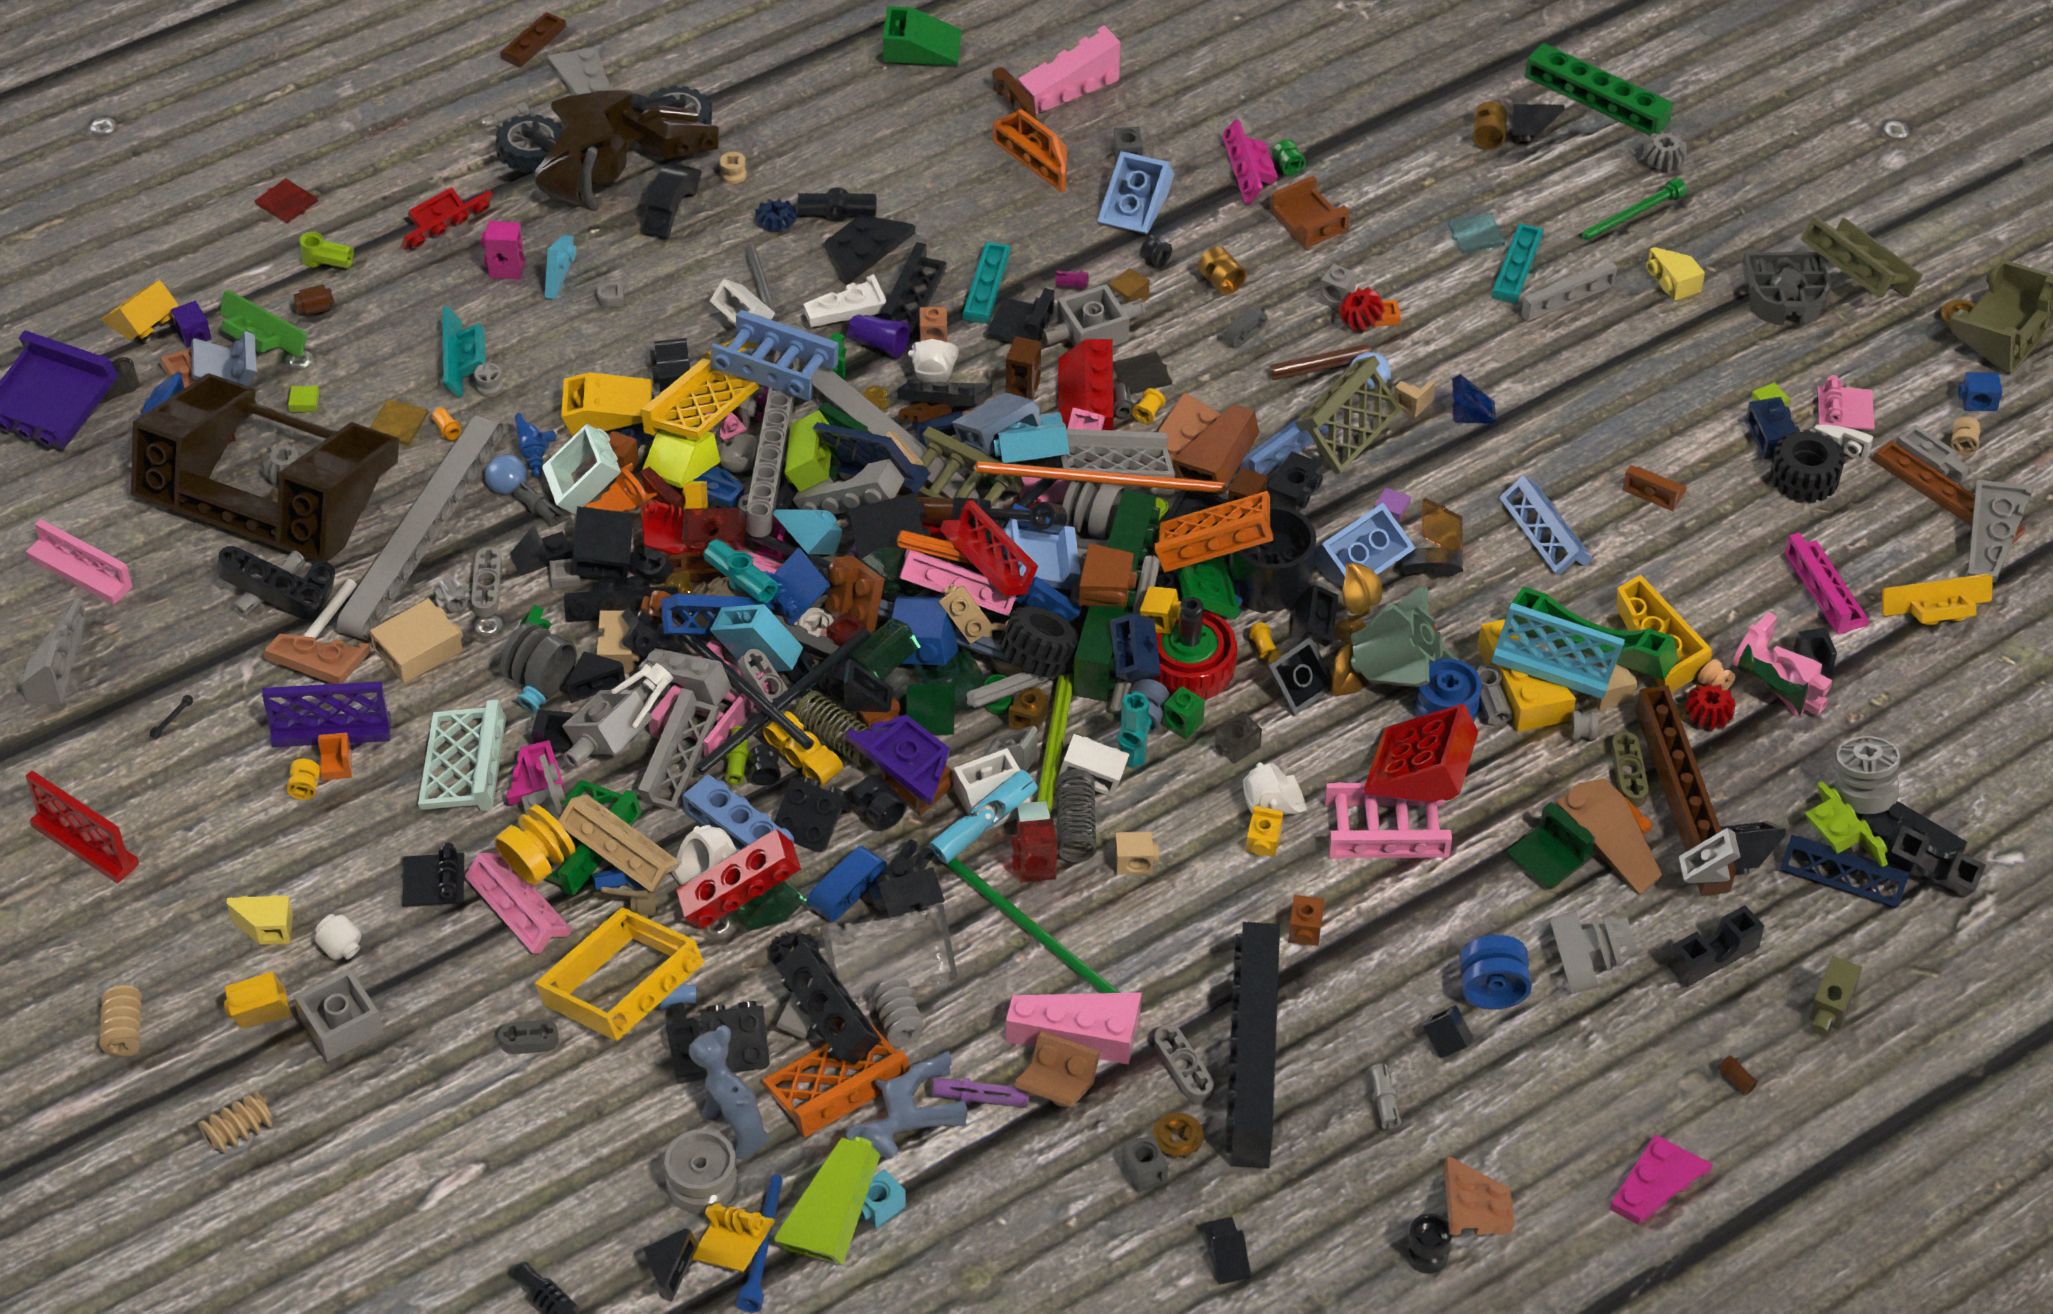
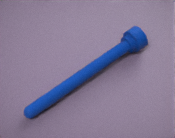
(751, 1297)

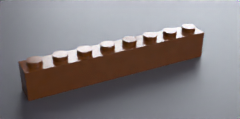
(1679, 775)

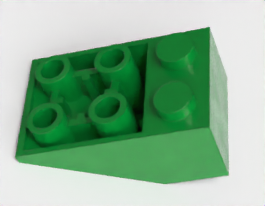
(919, 38)

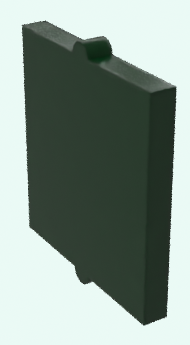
(932, 706)

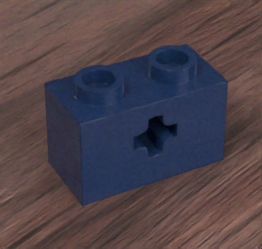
(1135, 647)

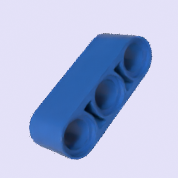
(846, 883)

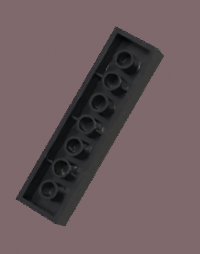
(1253, 1045)

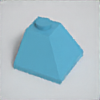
(812, 529)

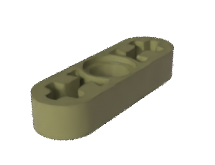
(1634, 759)

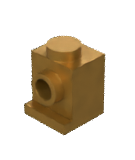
(1031, 705)

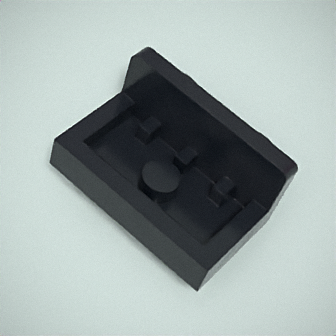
(646, 634)

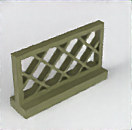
(1341, 393)

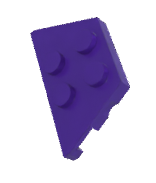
(905, 753)

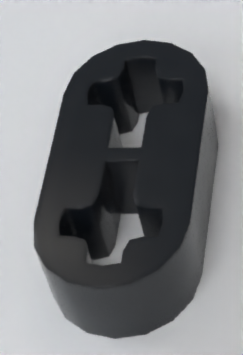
(649, 567)

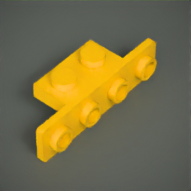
(1938, 599)

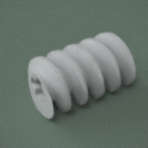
(897, 1011)

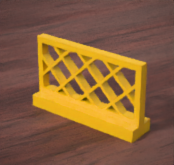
(687, 392)

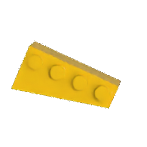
(1645, 608)
(1531, 699)

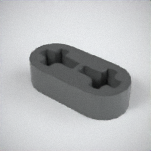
(1245, 327)
(528, 1036)

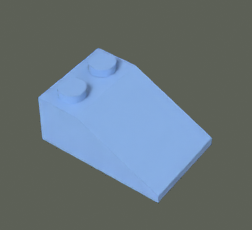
(1136, 192)

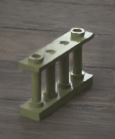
(1861, 257)
(961, 456)

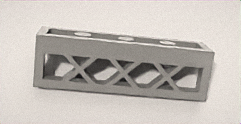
(667, 749)

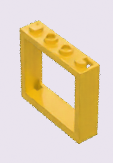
(597, 950)

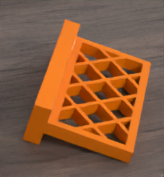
(1209, 542)
(845, 1096)

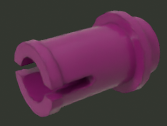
(1072, 279)

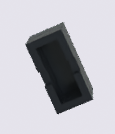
(912, 891)

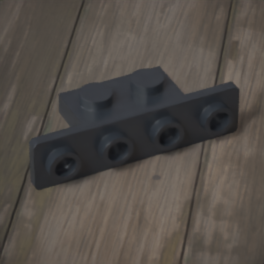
(610, 596)

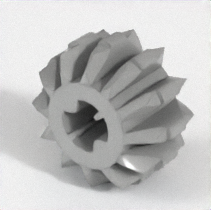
(1664, 151)
(279, 458)

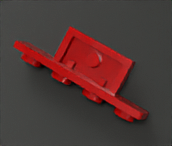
(441, 212)

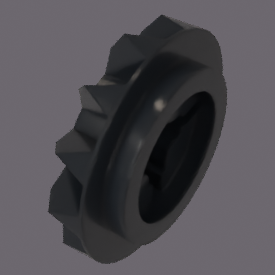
(782, 945)

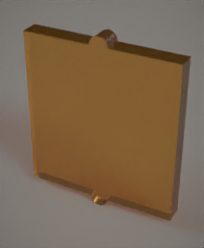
(1442, 525)

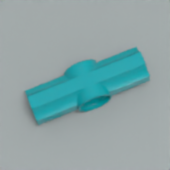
(740, 571)
(1134, 728)

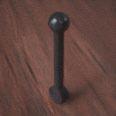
(156, 732)

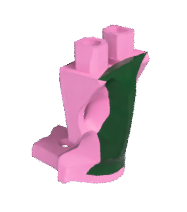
(1794, 683)

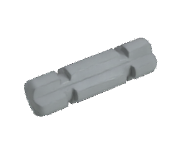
(489, 123)

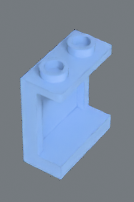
(1053, 554)

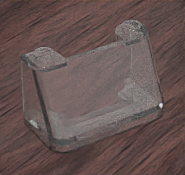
(891, 948)

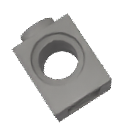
(1336, 285)

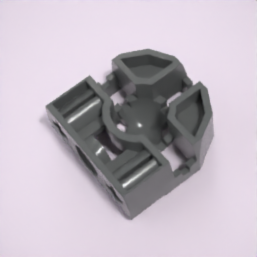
(1772, 287)

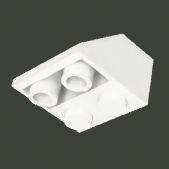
(982, 777)

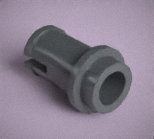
(1123, 404)

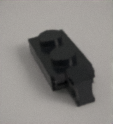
(680, 1035)

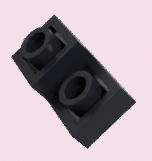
(1442, 561)

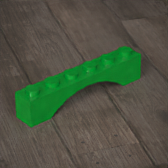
(1642, 650)

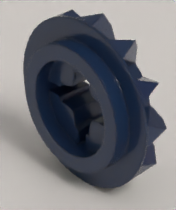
(770, 221)

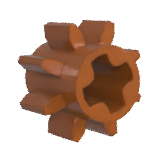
(653, 605)

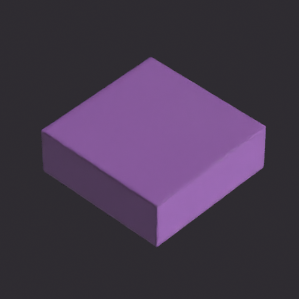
(1395, 502)

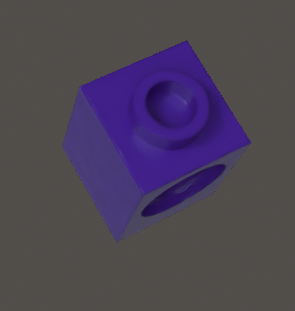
(190, 323)

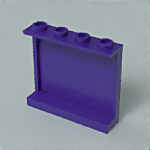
(52, 389)

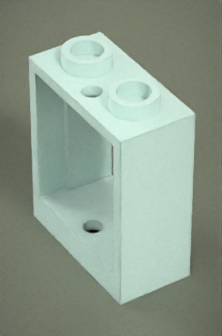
(570, 457)

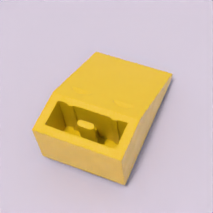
(604, 401)

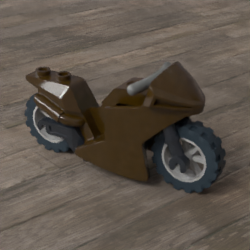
(599, 136)

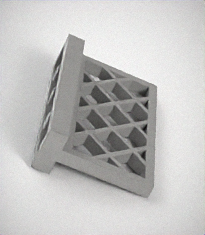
(1121, 446)

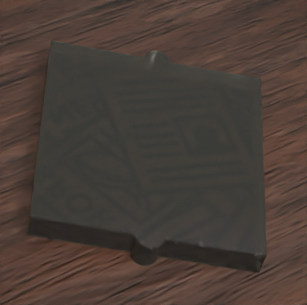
(1142, 372)

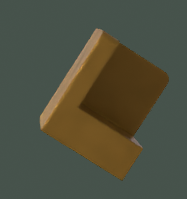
(1131, 286)

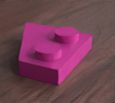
(529, 773)

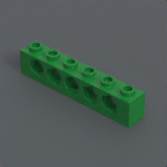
(1598, 90)

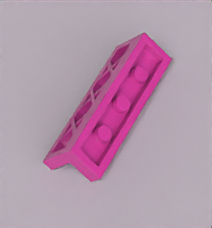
(1823, 589)

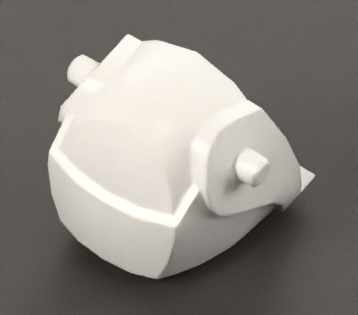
(933, 360)
(1272, 789)
(701, 851)

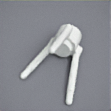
(656, 681)

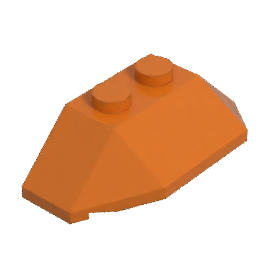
(1033, 147)

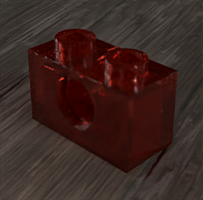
(700, 521)
(1035, 850)

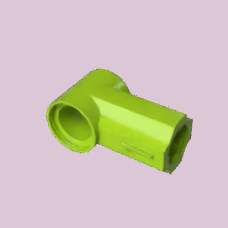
(317, 251)

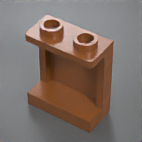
(1308, 213)

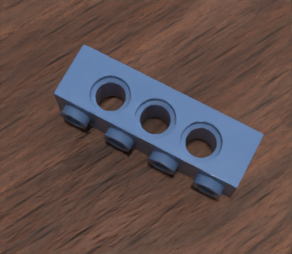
(715, 805)

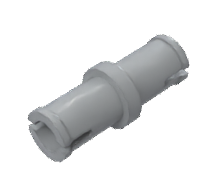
(1384, 1096)

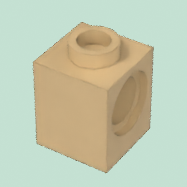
(1135, 853)

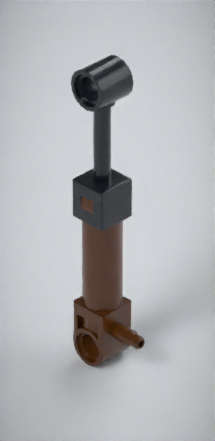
(950, 509)

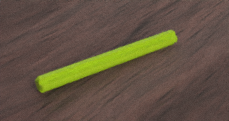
(1055, 740)

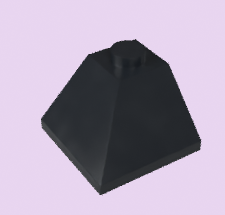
(1531, 119)
(1299, 673)
(1755, 843)

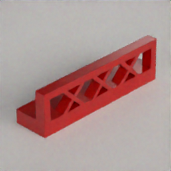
(988, 557)

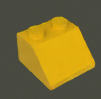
(142, 311)

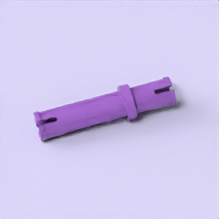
(942, 1088)

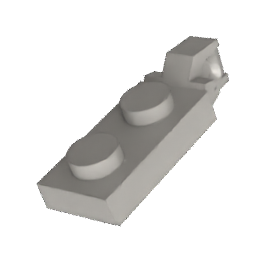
(1933, 453)

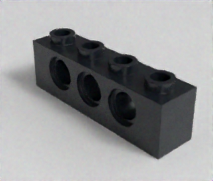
(858, 1034)

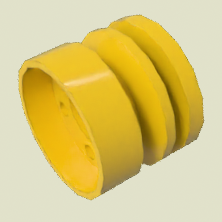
(537, 842)

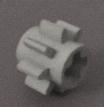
(452, 594)

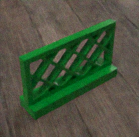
(585, 860)

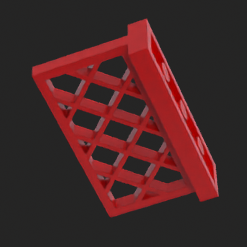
(79, 829)

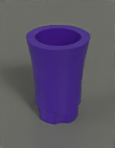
(880, 334)

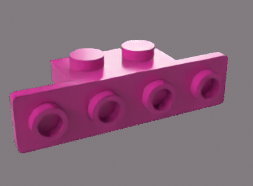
(1249, 161)

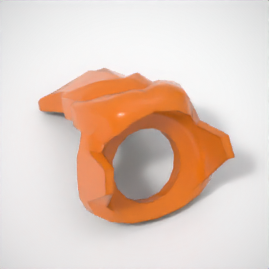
(624, 494)

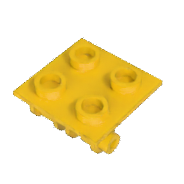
(732, 1237)

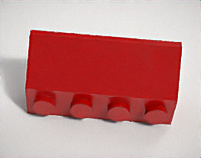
(1087, 380)

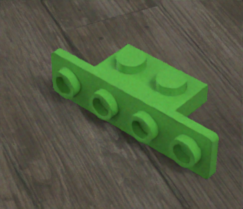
(268, 328)

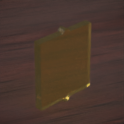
(400, 420)

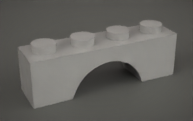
(873, 484)

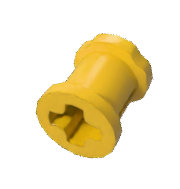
(1149, 405)

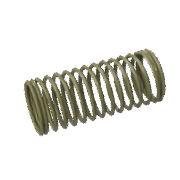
(808, 718)

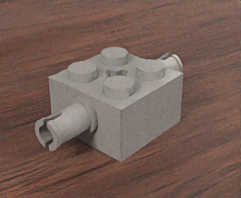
(1093, 316)
(606, 724)

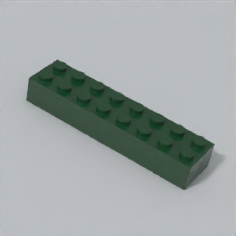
(1094, 659)

